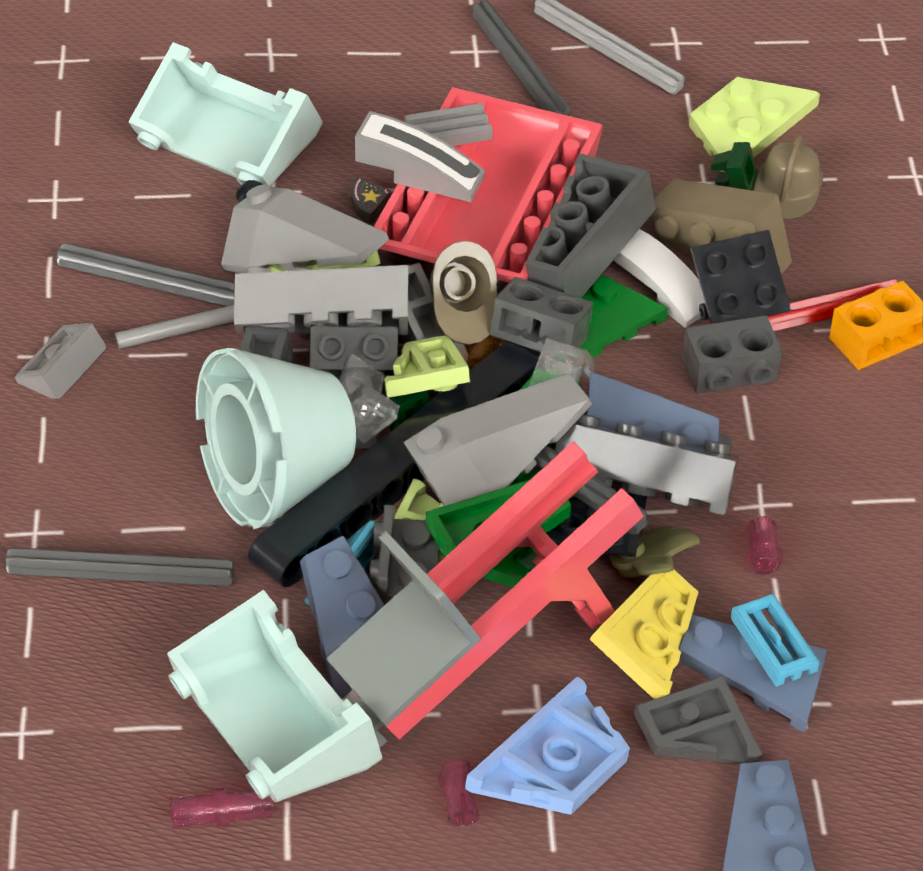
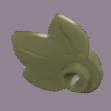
(655, 552)

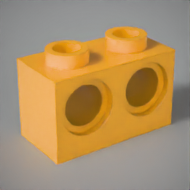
(878, 325)

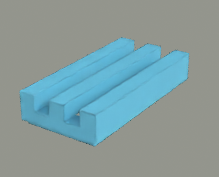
(806, 658)

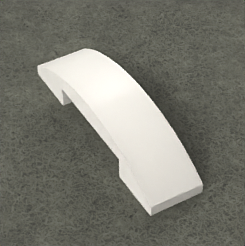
(664, 274)

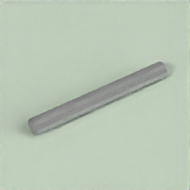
(610, 45)

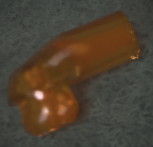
(482, 349)

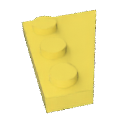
(648, 631)

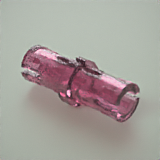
(218, 808)

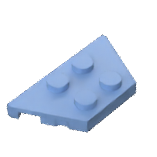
(554, 756)

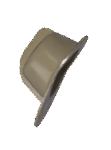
(794, 175)
(464, 292)

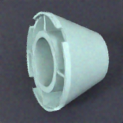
(270, 432)

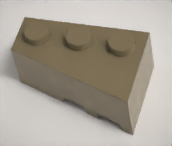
(704, 213)

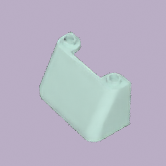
(223, 120)
(272, 703)

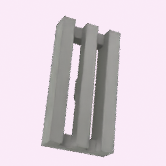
(455, 124)

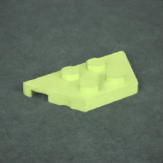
(750, 113)

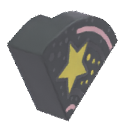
(368, 199)

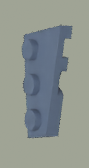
(623, 403)
(338, 599)
(721, 650)
(767, 822)

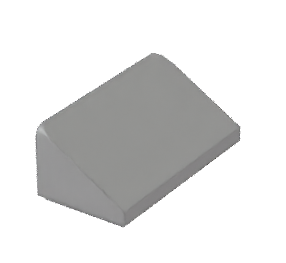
(62, 360)

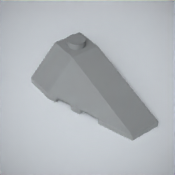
(293, 229)
(495, 440)

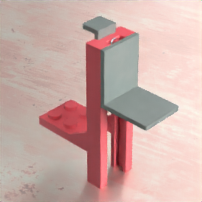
(423, 645)

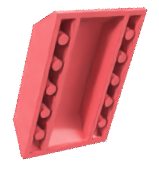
(522, 181)

